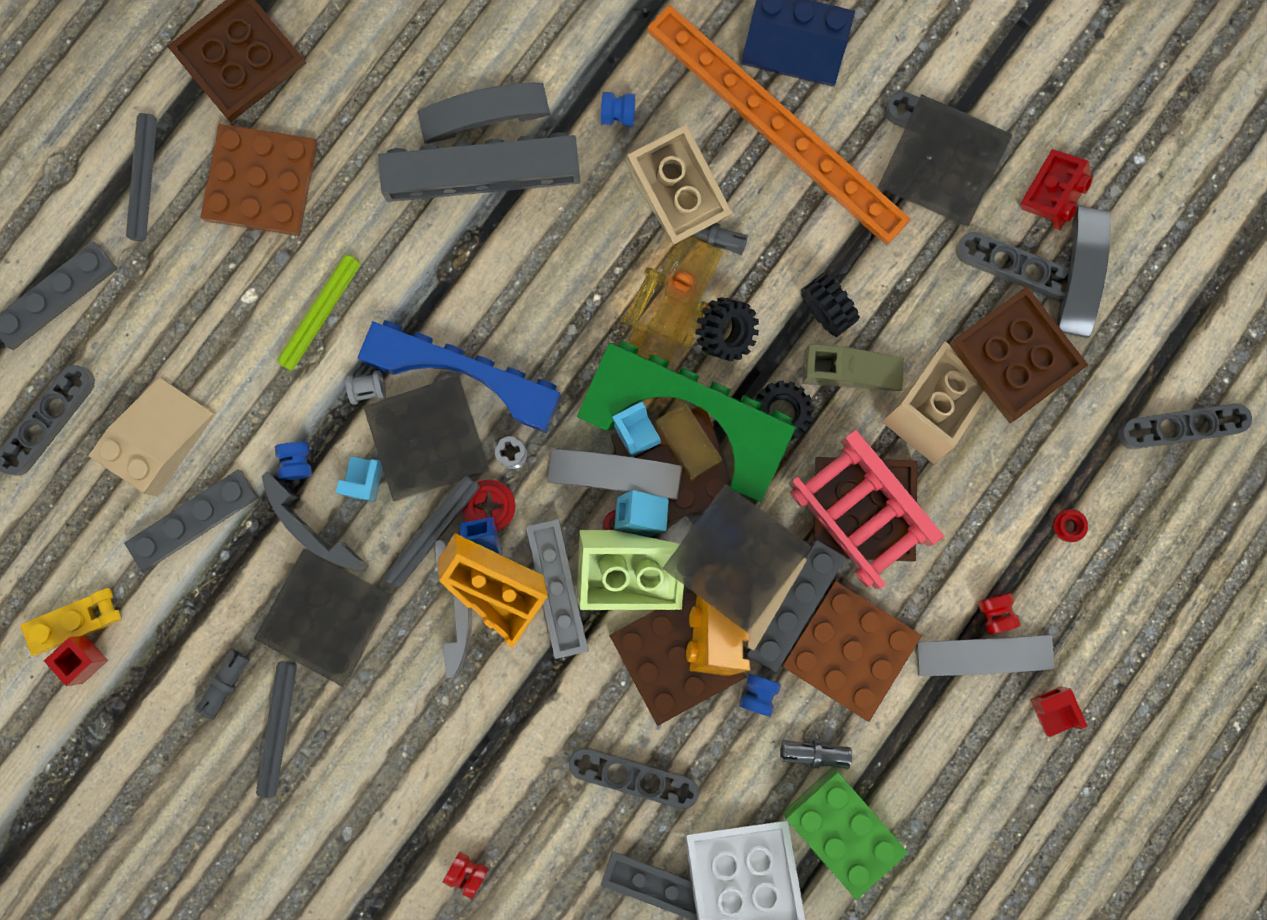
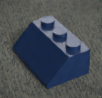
(798, 39)

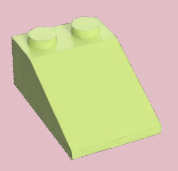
(625, 572)

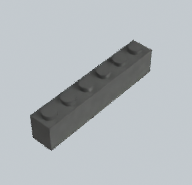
(479, 167)

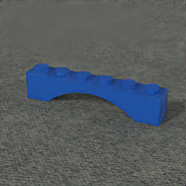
(398, 352)

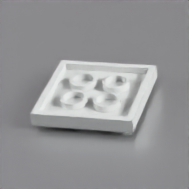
(745, 874)

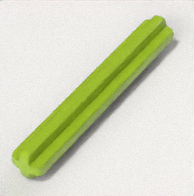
(318, 312)

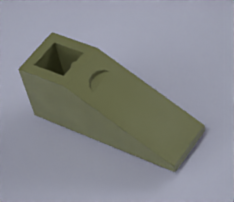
(851, 368)

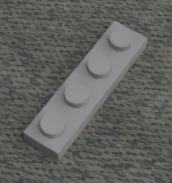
(561, 604)

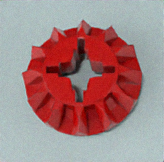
(500, 495)

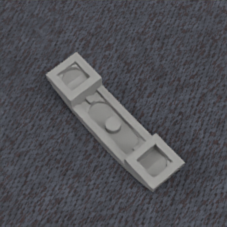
(614, 473)
(456, 651)
(985, 656)

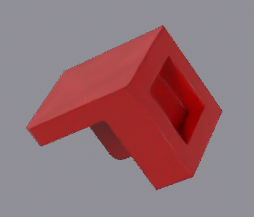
(1058, 711)

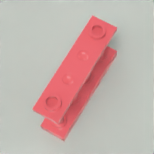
(899, 504)

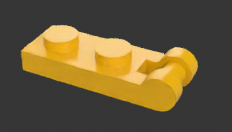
(70, 621)

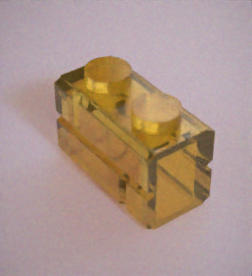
(688, 441)

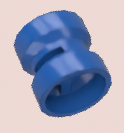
(618, 109)
(293, 461)
(759, 695)

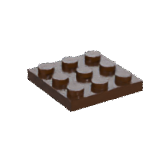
(236, 55)
(1018, 354)
(904, 470)
(693, 495)
(657, 662)

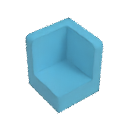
(636, 430)
(361, 479)
(641, 513)

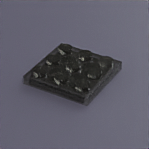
(944, 160)
(426, 438)
(737, 558)
(324, 617)

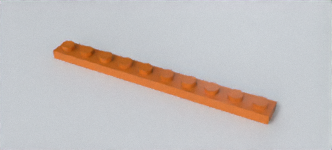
(778, 125)

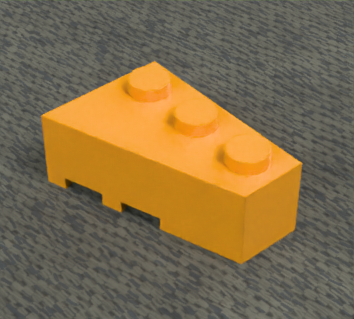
(493, 586)
(715, 642)

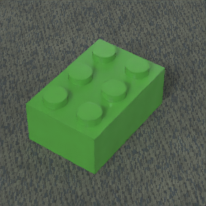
(844, 833)

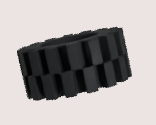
(830, 304)
(741, 332)
(795, 396)

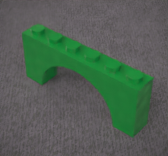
(755, 435)

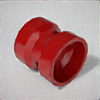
(999, 605)
(458, 871)

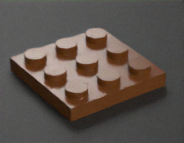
(259, 180)
(851, 651)

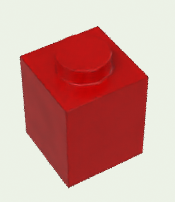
(75, 660)

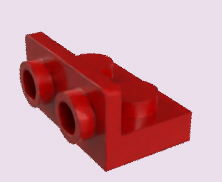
(1058, 188)

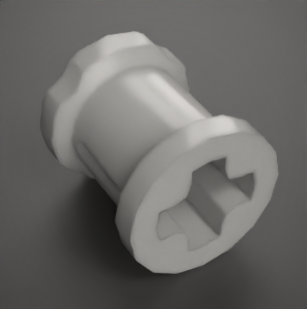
(365, 387)
(502, 448)

